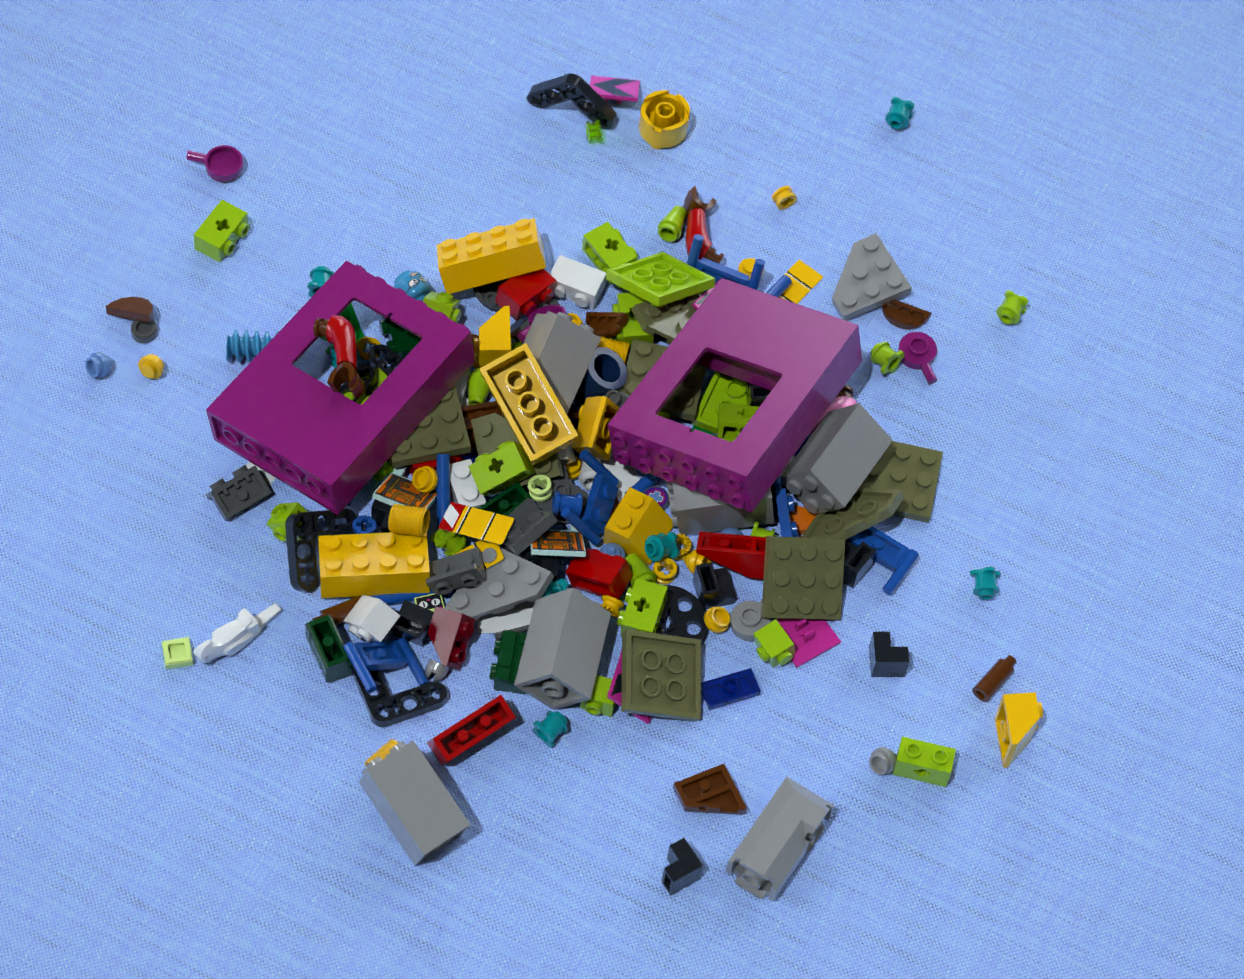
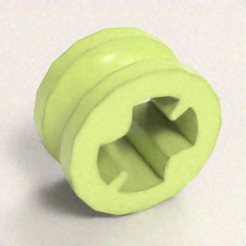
(537, 494)

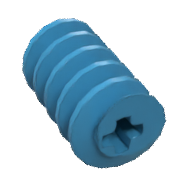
(245, 345)

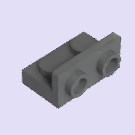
(238, 492)
(527, 526)
(456, 571)

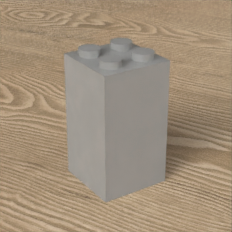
(562, 352)
(836, 459)
(699, 512)
(562, 649)
(413, 801)

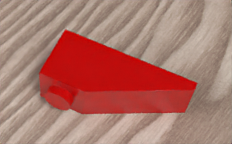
(735, 552)

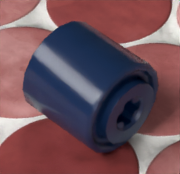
(603, 374)

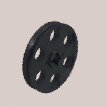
(680, 619)

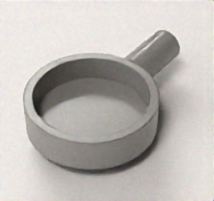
(747, 619)

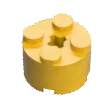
(664, 119)

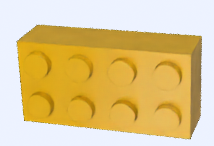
(490, 255)
(529, 404)
(373, 564)

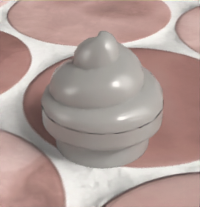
(882, 760)

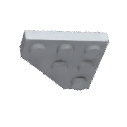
(868, 279)
(505, 585)

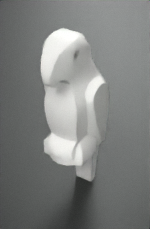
(235, 634)

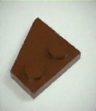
(710, 792)

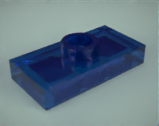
(730, 689)

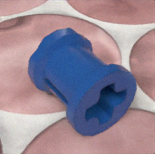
(562, 501)
(358, 523)

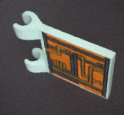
(400, 490)
(559, 543)

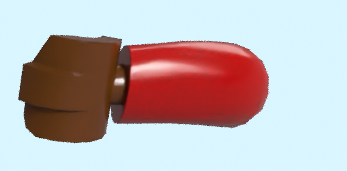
(696, 224)
(342, 336)

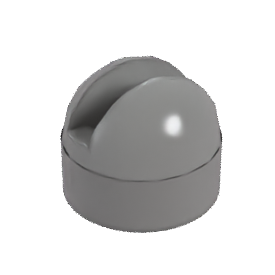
(437, 668)

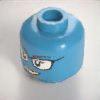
(413, 284)

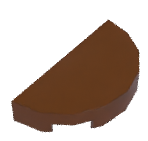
(131, 308)
(905, 315)
(606, 323)

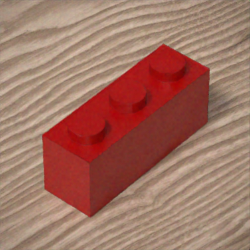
(471, 730)

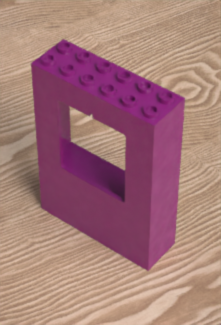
(756, 339)
(317, 435)

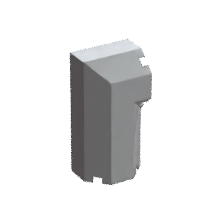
(779, 839)

